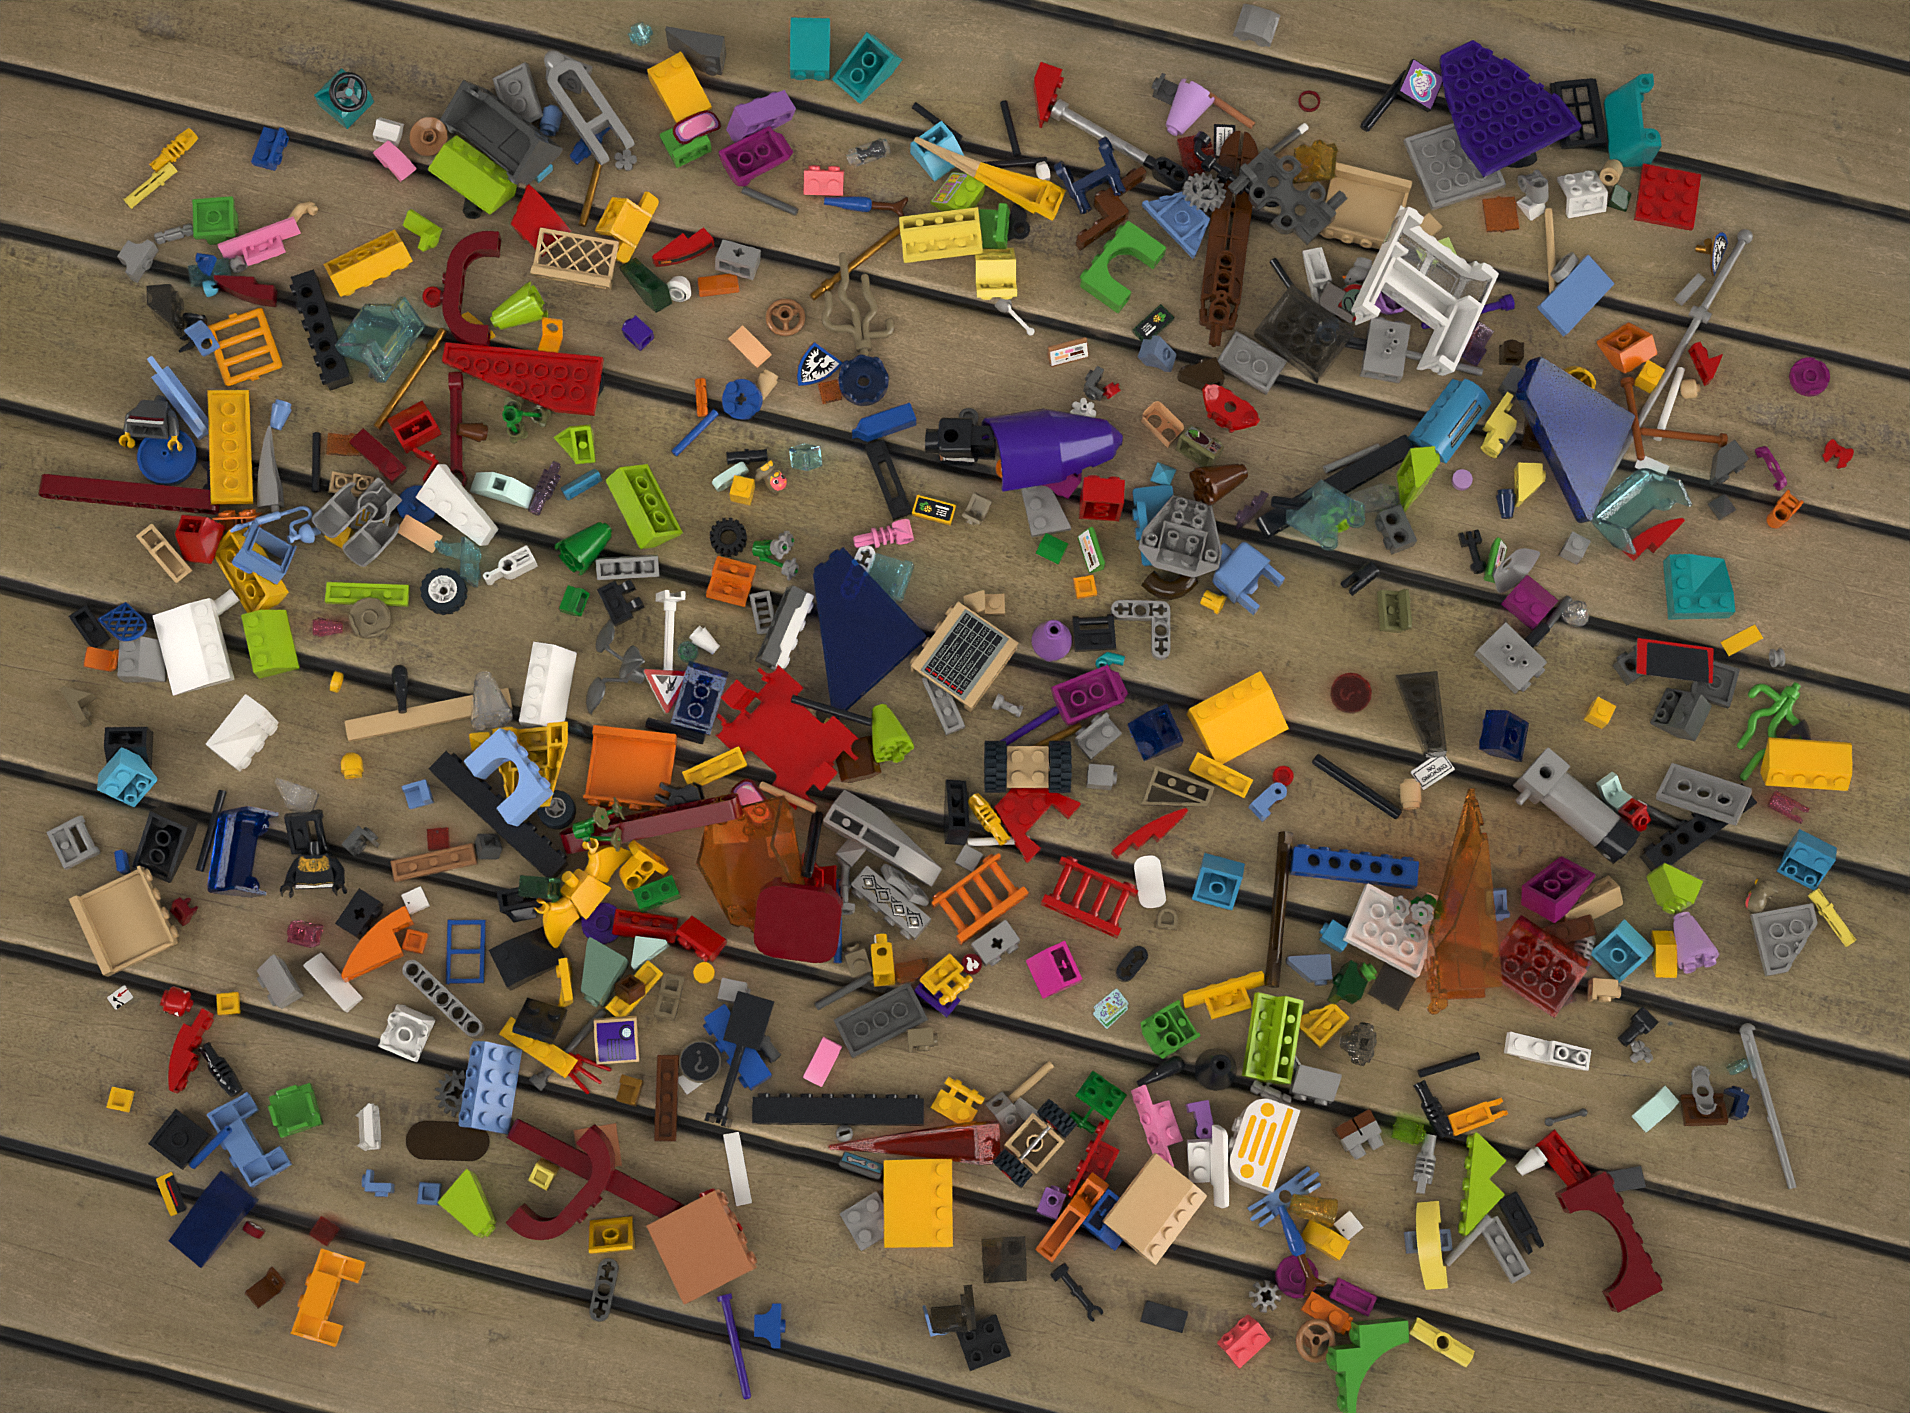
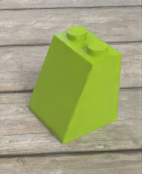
(469, 1205)

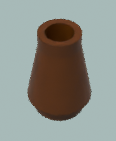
(473, 431)

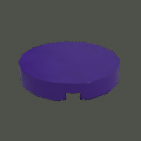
(600, 924)

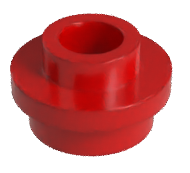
(1111, 389)

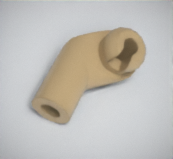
(304, 208)

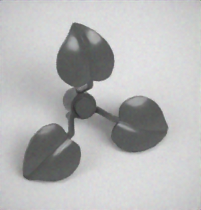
(628, 672)

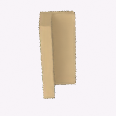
(1597, 899)

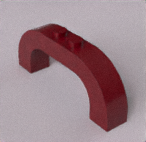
(463, 254)
(602, 1155)

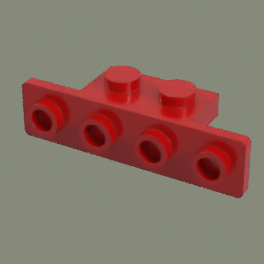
(1099, 1159)

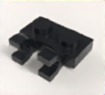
(615, 603)

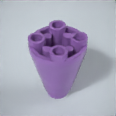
(1051, 640)

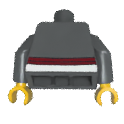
(151, 420)

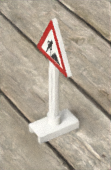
(667, 682)

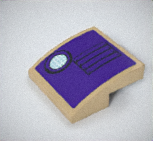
(616, 1040)

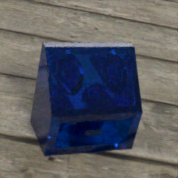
(1155, 732)

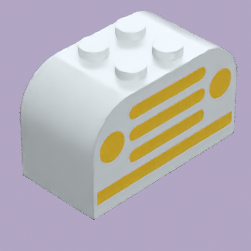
(1260, 1144)

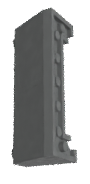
(500, 132)

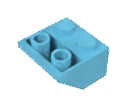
(931, 163)
(126, 777)

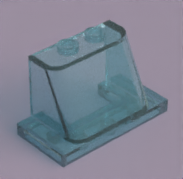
(381, 336)

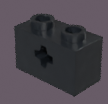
(362, 903)

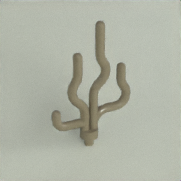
(859, 331)

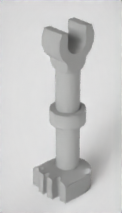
(844, 885)

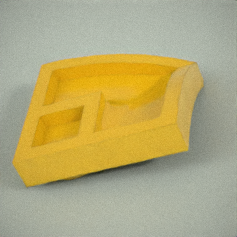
(564, 971)

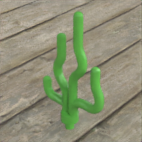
(1783, 707)

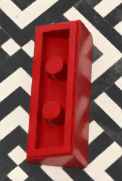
(644, 925)
(1562, 1158)

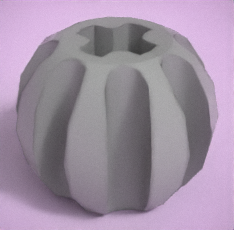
(1258, 1298)

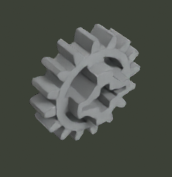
(1204, 192)

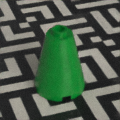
(583, 547)

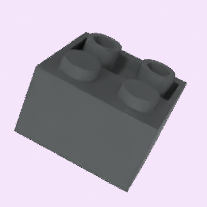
(1681, 713)

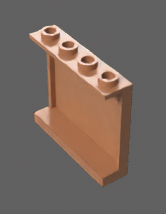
(702, 1246)

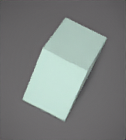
(646, 949)

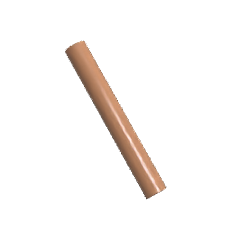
(1232, 111)

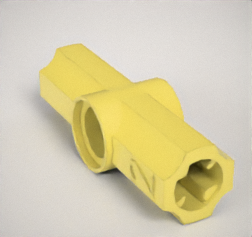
(1429, 1334)

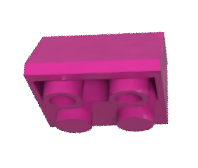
(1054, 970)

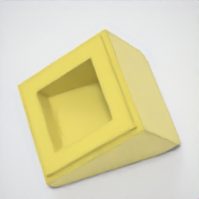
(543, 1173)

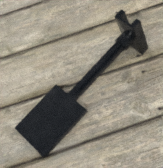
(745, 1029)

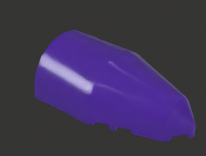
(1050, 445)

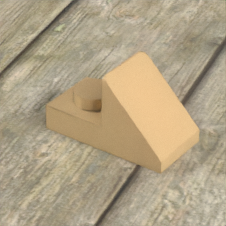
(985, 604)

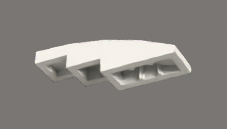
(1316, 271)

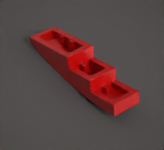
(1156, 829)

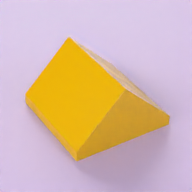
(611, 1235)

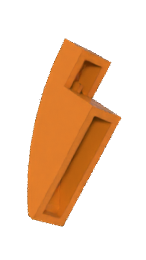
(378, 945)
(1072, 1217)

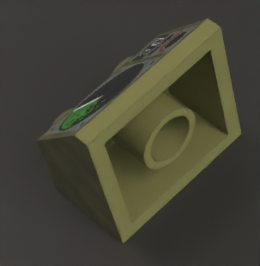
(1199, 447)

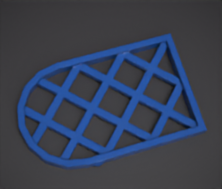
(135, 634)

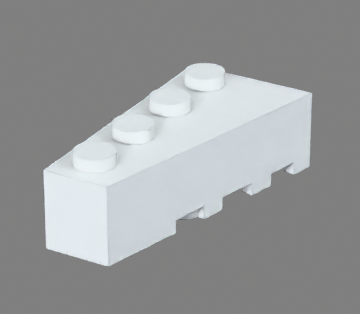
(452, 502)

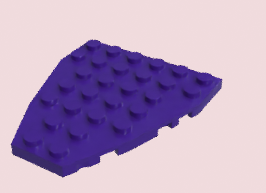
(1499, 109)

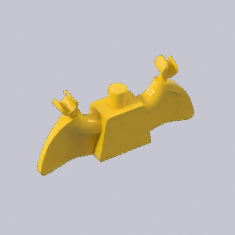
(581, 890)

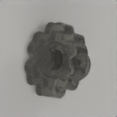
(1359, 1043)

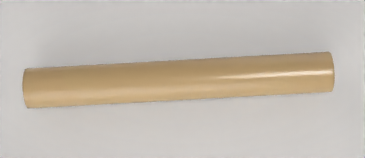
(790, 797)
(1030, 1082)

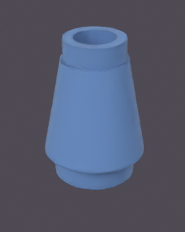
(279, 414)

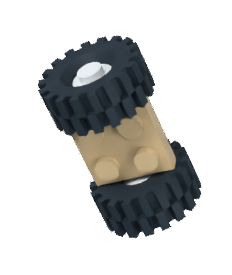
(1027, 766)

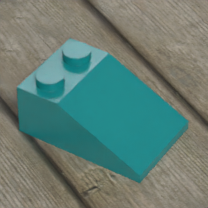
(866, 67)

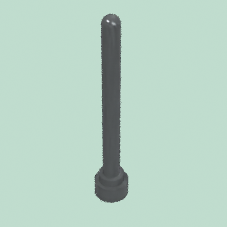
(539, 1080)

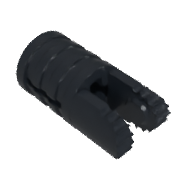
(1363, 576)

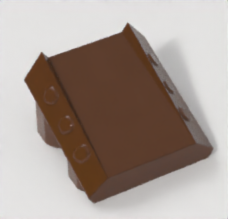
(861, 769)

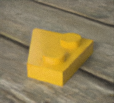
(1323, 1023)

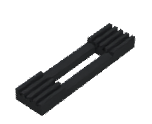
(899, 505)

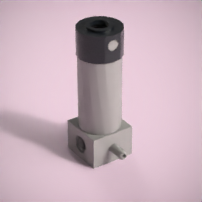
(1578, 807)

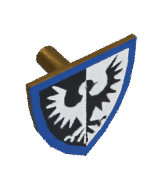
(1715, 249)
(816, 365)

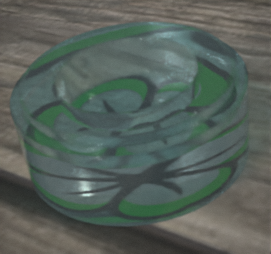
(687, 651)
(1737, 1066)

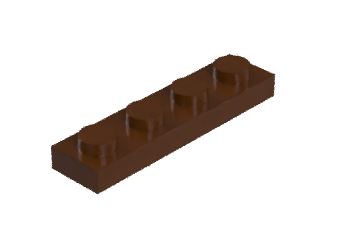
(666, 1098)

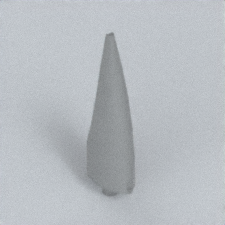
(269, 484)

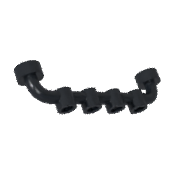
(1224, 173)

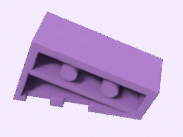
(760, 113)

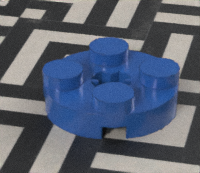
(748, 407)

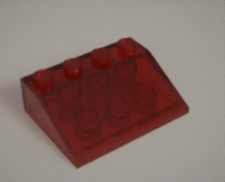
(1540, 966)

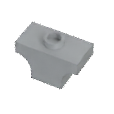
(137, 258)

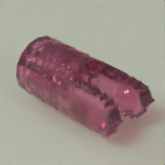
(1784, 806)

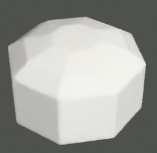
(1043, 171)

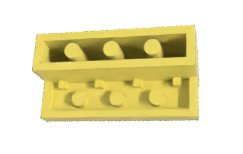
(941, 235)

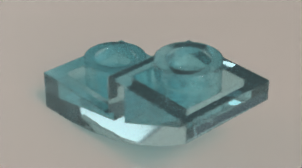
(196, 277)

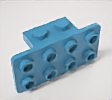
(1147, 504)

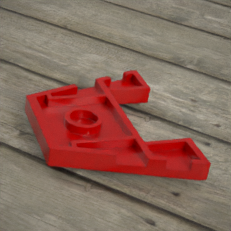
(1024, 807)

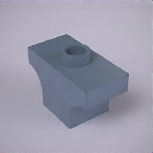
(1157, 354)

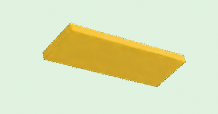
(230, 447)

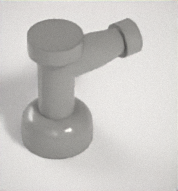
(1001, 703)

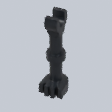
(1076, 1290)

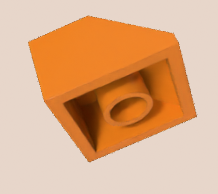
(1628, 347)

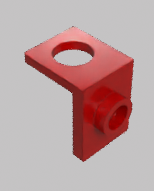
(427, 457)

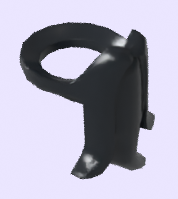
(190, 319)

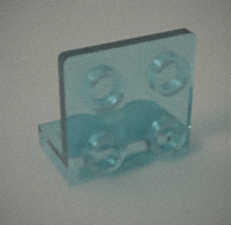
(892, 575)

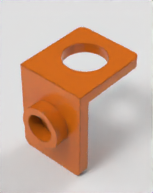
(101, 659)

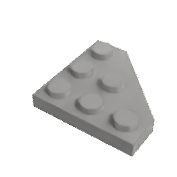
(1782, 935)

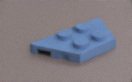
(1179, 220)

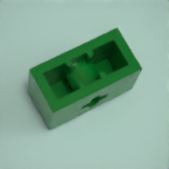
(656, 894)

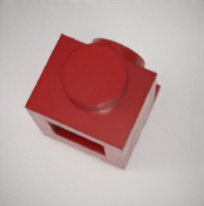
(1639, 818)

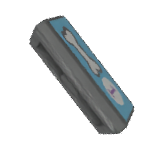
(861, 1165)

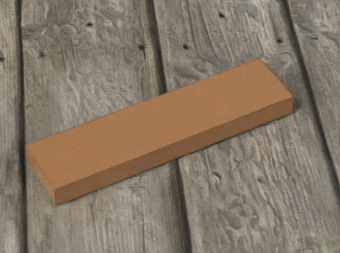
(434, 862)

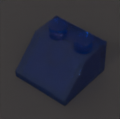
(1503, 735)

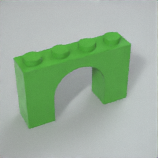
(1128, 241)

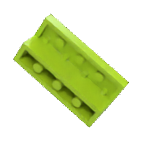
(1272, 1038)

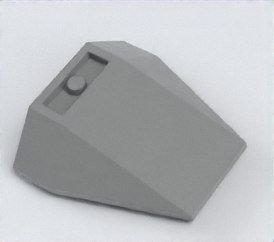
(1183, 538)

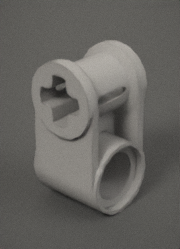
(1534, 186)

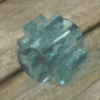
(640, 34)

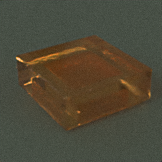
(829, 391)

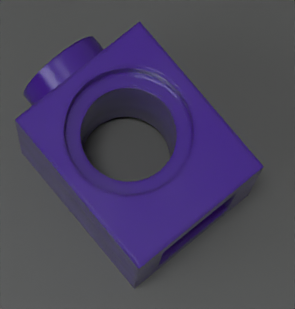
(637, 332)

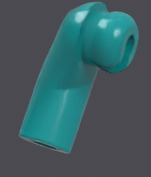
(1109, 658)

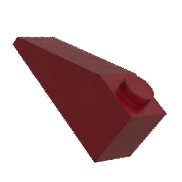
(378, 456)

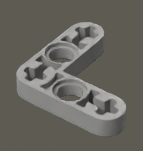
(1156, 620)

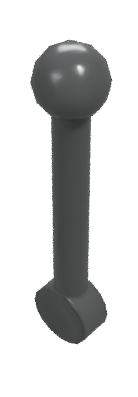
(1549, 1121)

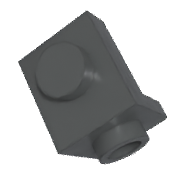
(1092, 380)

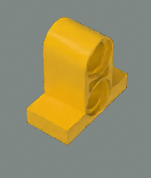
(640, 866)

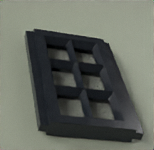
(1584, 102)

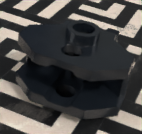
(680, 795)

